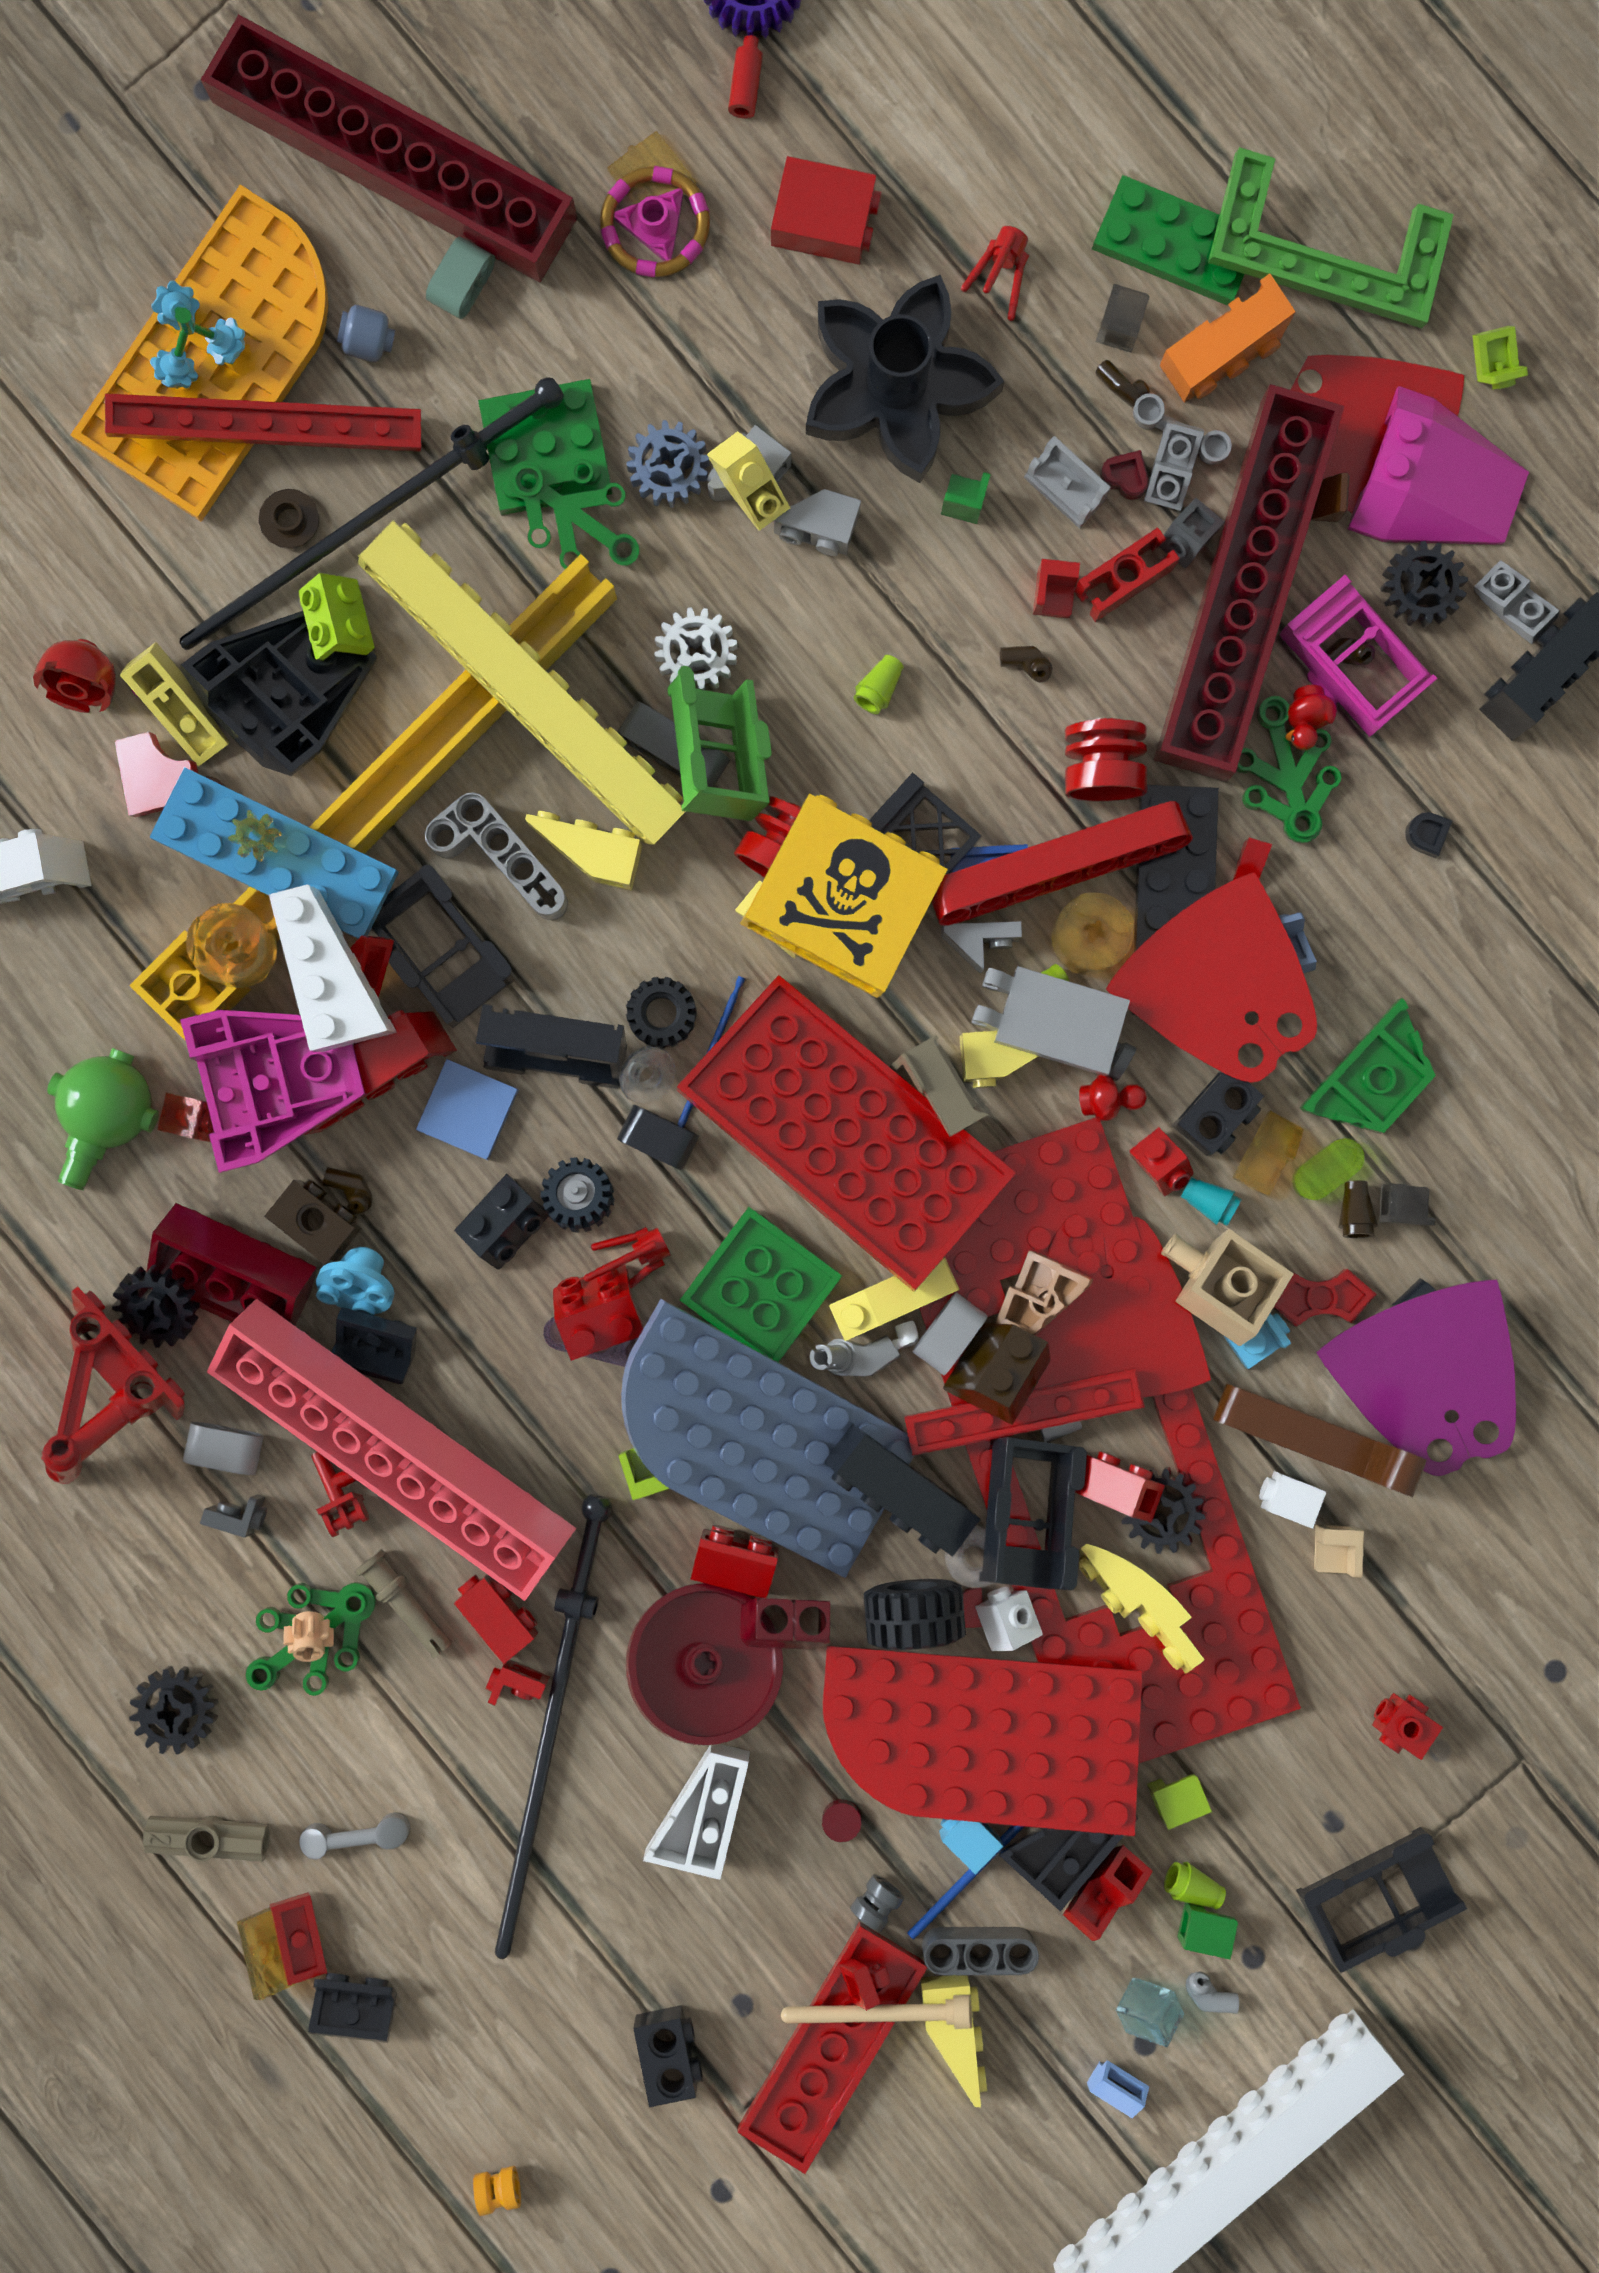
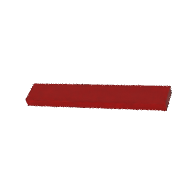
(1044, 1409)

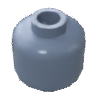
(365, 333)

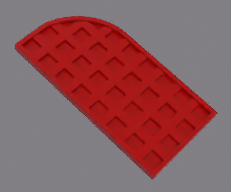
(987, 1737)

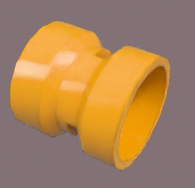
(497, 2190)

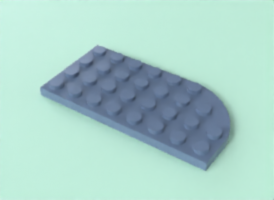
(748, 1437)

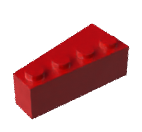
(395, 1056)

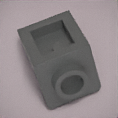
(1191, 532)
(230, 1520)

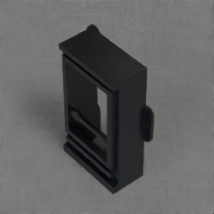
(474, 985)
(552, 1046)
(1059, 1561)
(1426, 1880)

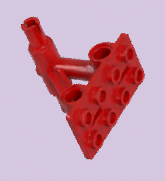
(123, 1370)

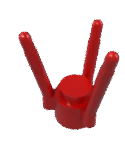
(1006, 252)
(648, 1248)

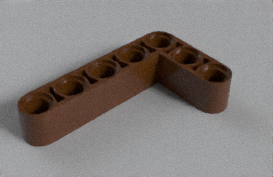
(1320, 1440)

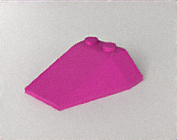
(1437, 480)
(265, 1081)

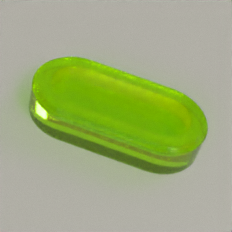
(1328, 1169)

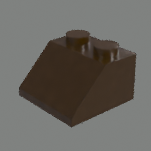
(999, 1370)

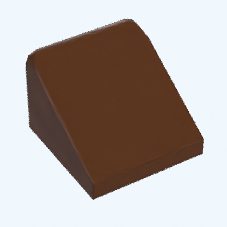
(1332, 499)

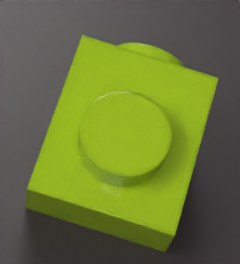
(1497, 357)

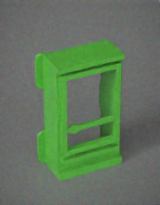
(750, 747)

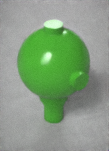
(100, 1108)

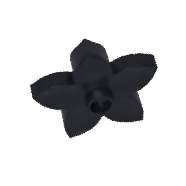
(897, 376)

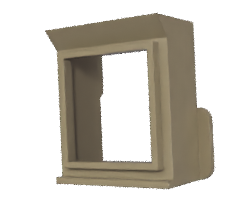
(934, 1076)

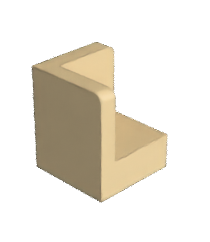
(1339, 1549)

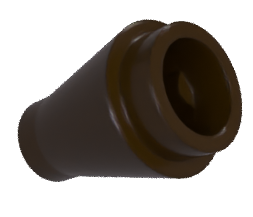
(1357, 1211)

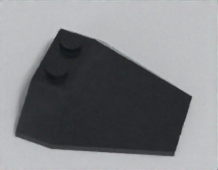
(275, 692)

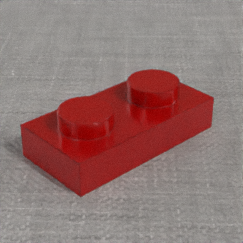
(298, 1938)

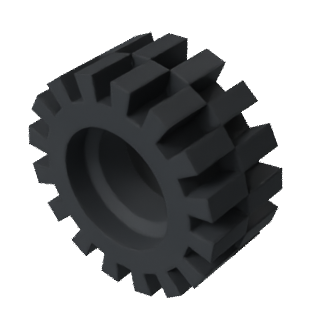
(653, 990)

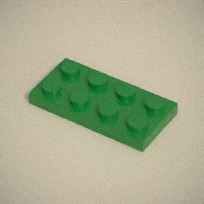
(1165, 239)

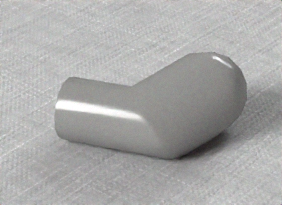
(1207, 1997)

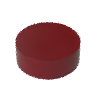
(841, 1820)

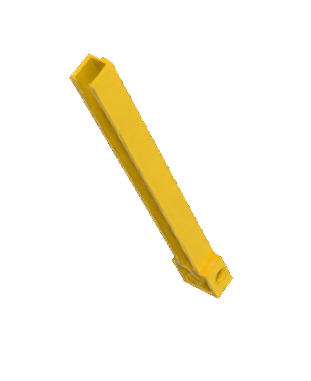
(394, 779)

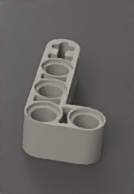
(506, 860)

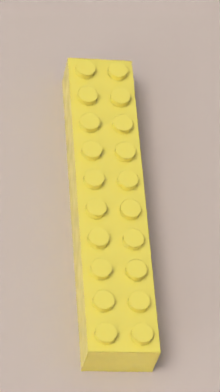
(519, 683)

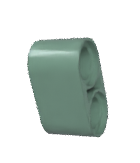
(460, 277)

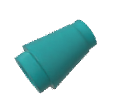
(1211, 1200)

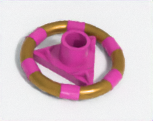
(654, 221)

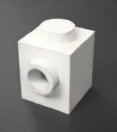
(1008, 1619)

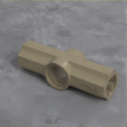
(182, 1838)

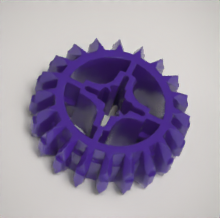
(753, 14)

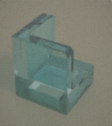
(1150, 2012)

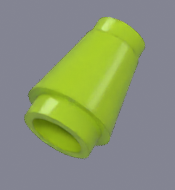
(877, 687)
(1193, 1886)

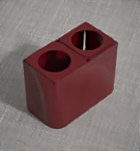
(755, 1636)

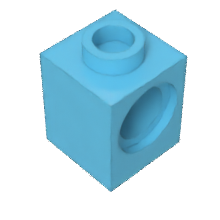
(971, 1842)

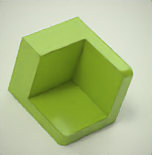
(638, 1477)
(1179, 1800)

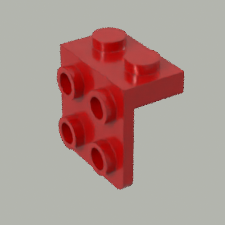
(596, 1313)

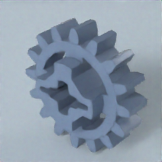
(680, 455)

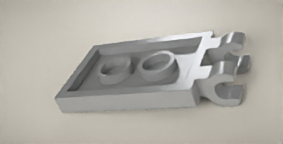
(1054, 1019)

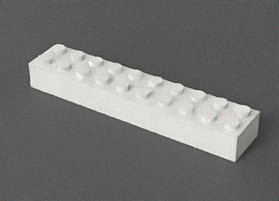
(1239, 2155)

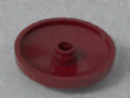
(695, 1671)

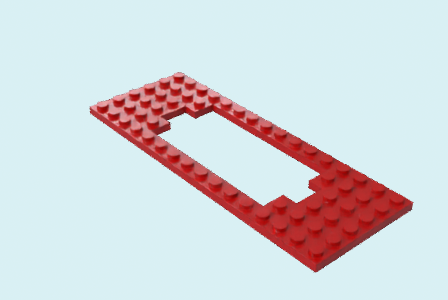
(1243, 1675)

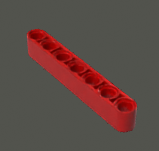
(1061, 863)

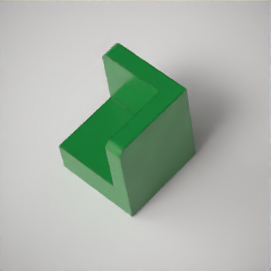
(965, 498)
(1207, 1931)

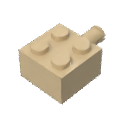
(1229, 1284)

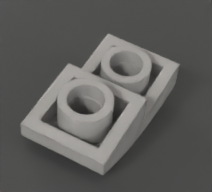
(1174, 464)
(1513, 602)

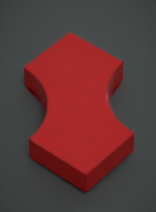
(1340, 1296)

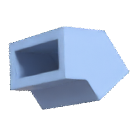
(1115, 2095)

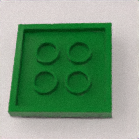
(549, 438)
(760, 1286)

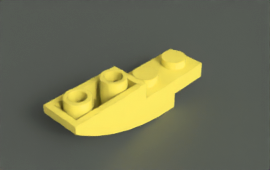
(1131, 1589)

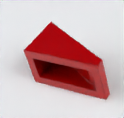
(1252, 858)

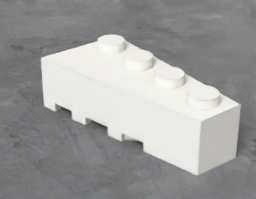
(325, 974)

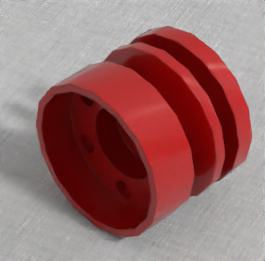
(1105, 754)
(759, 850)

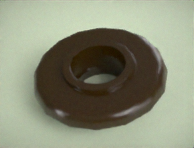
(298, 533)

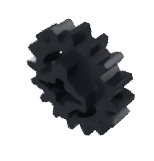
(1410, 572)
(156, 1306)
(1168, 1527)
(174, 1726)

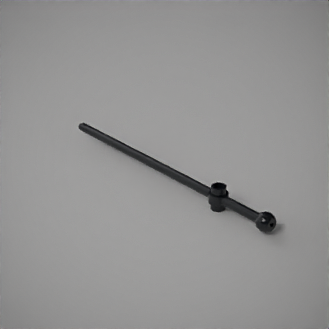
(468, 449)
(575, 1606)

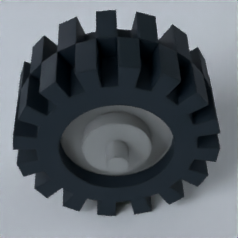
(577, 1195)

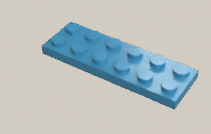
(199, 824)

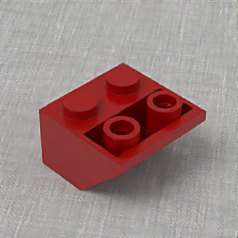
(735, 1561)

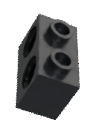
(1212, 1104)
(660, 2056)

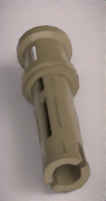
(392, 1588)

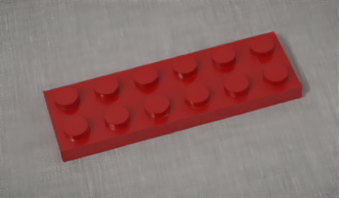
(827, 2059)

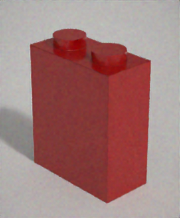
(825, 210)

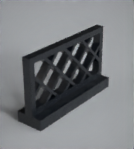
(902, 805)

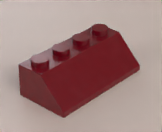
(229, 1266)

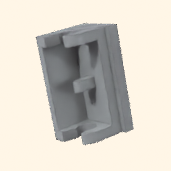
(1067, 482)

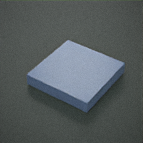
(467, 1109)

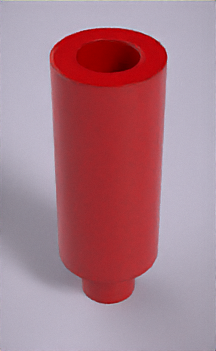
(745, 79)

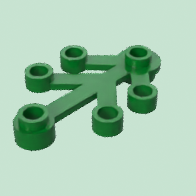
(568, 508)
(1288, 776)
(341, 1613)

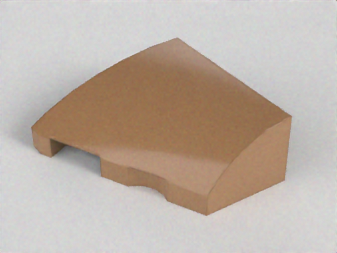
(1041, 1293)

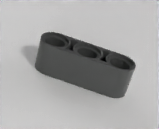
(656, 738)
(997, 1960)

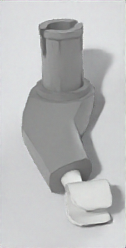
(855, 1359)

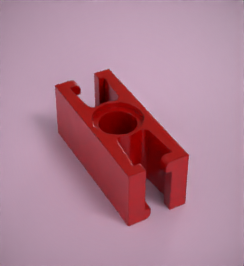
(1130, 559)

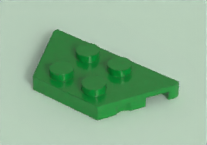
(1376, 1077)

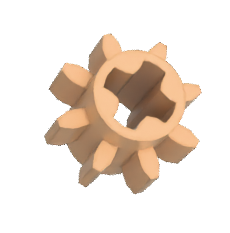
(308, 1636)

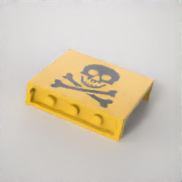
(844, 895)

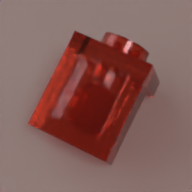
(186, 1117)

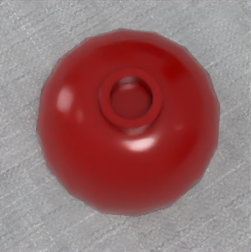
(76, 675)

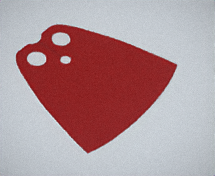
(1366, 392)
(1214, 968)
(1117, 1332)

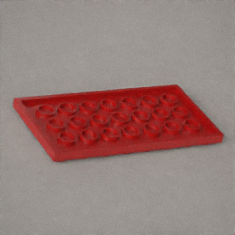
(845, 1132)

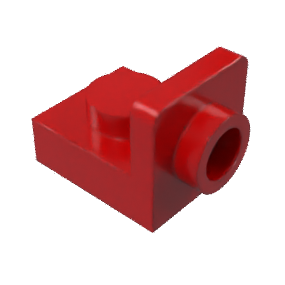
(521, 1679)

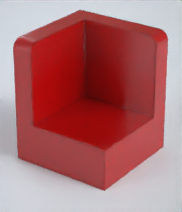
(1055, 588)

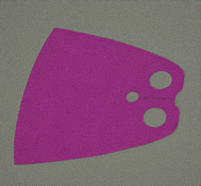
(1431, 1359)

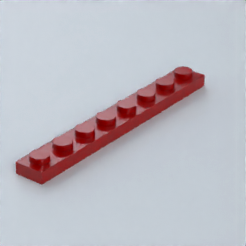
(262, 422)

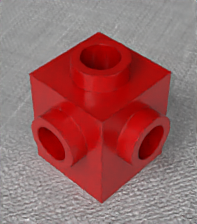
(1405, 1725)

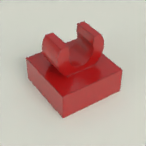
(863, 1982)

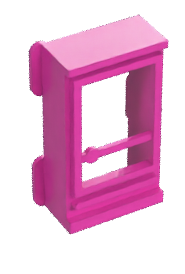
(1326, 617)

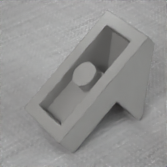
(969, 939)

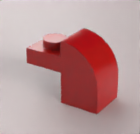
(1110, 1886)

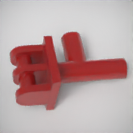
(339, 1501)

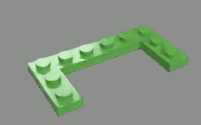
(1397, 296)

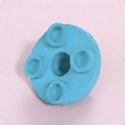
(356, 1282)

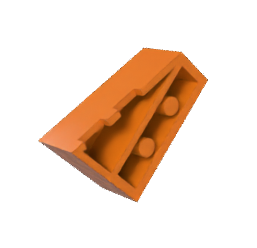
(1228, 342)

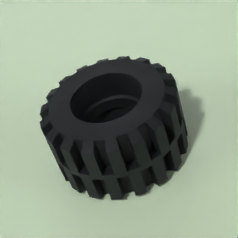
(914, 1614)

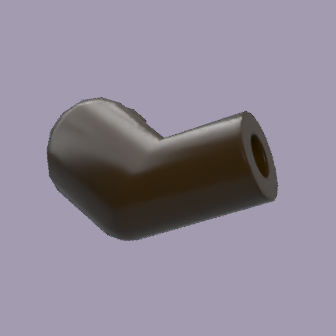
(1119, 384)

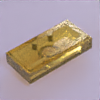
(262, 1954)

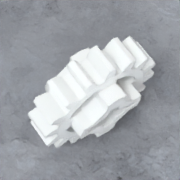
(706, 638)

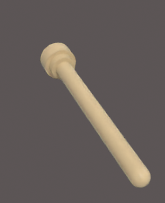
(954, 2011)

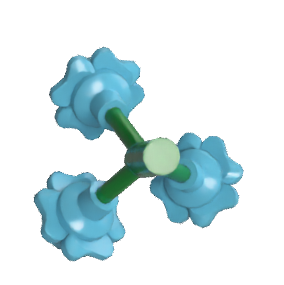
(179, 309)

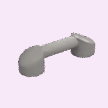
(1150, 415)
(389, 1834)

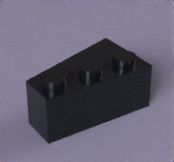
(1059, 1860)

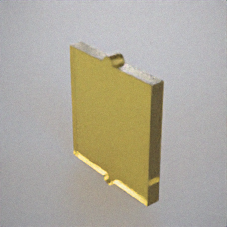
(649, 152)

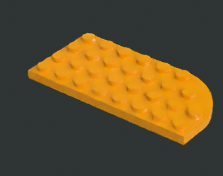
(270, 281)

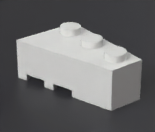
(40, 863)
(702, 1818)

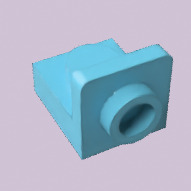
(1268, 1339)

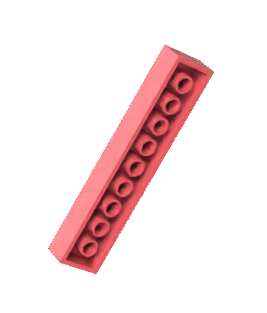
(389, 1448)

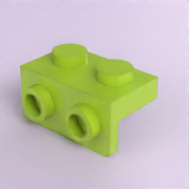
(335, 616)

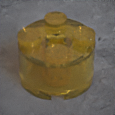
(223, 926)
(1113, 927)

